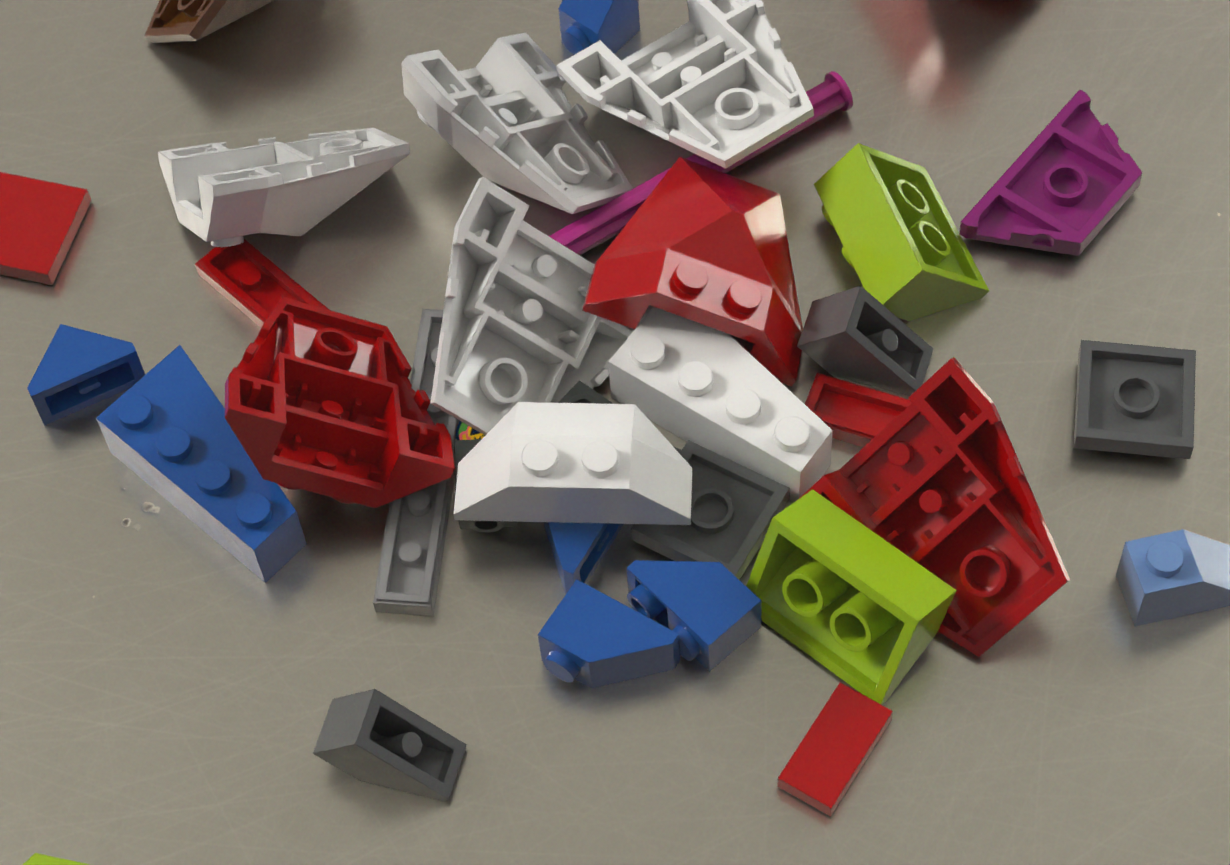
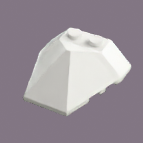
(706, 86)
(515, 124)
(274, 183)
(515, 316)

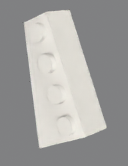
(720, 398)

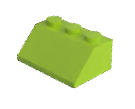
(898, 234)
(846, 595)

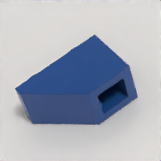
(699, 603)

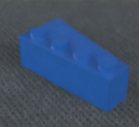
(181, 445)

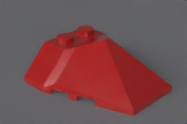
(710, 255)
(333, 409)
(956, 503)

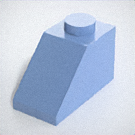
(1173, 576)

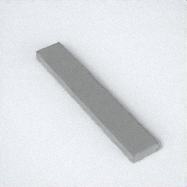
(417, 521)

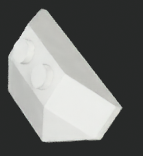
(574, 468)

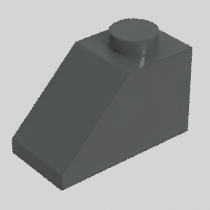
(864, 342)
(389, 745)

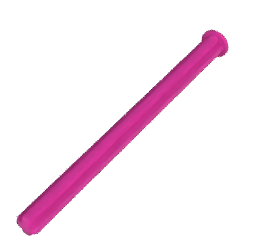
(612, 217)

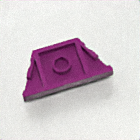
(1058, 187)

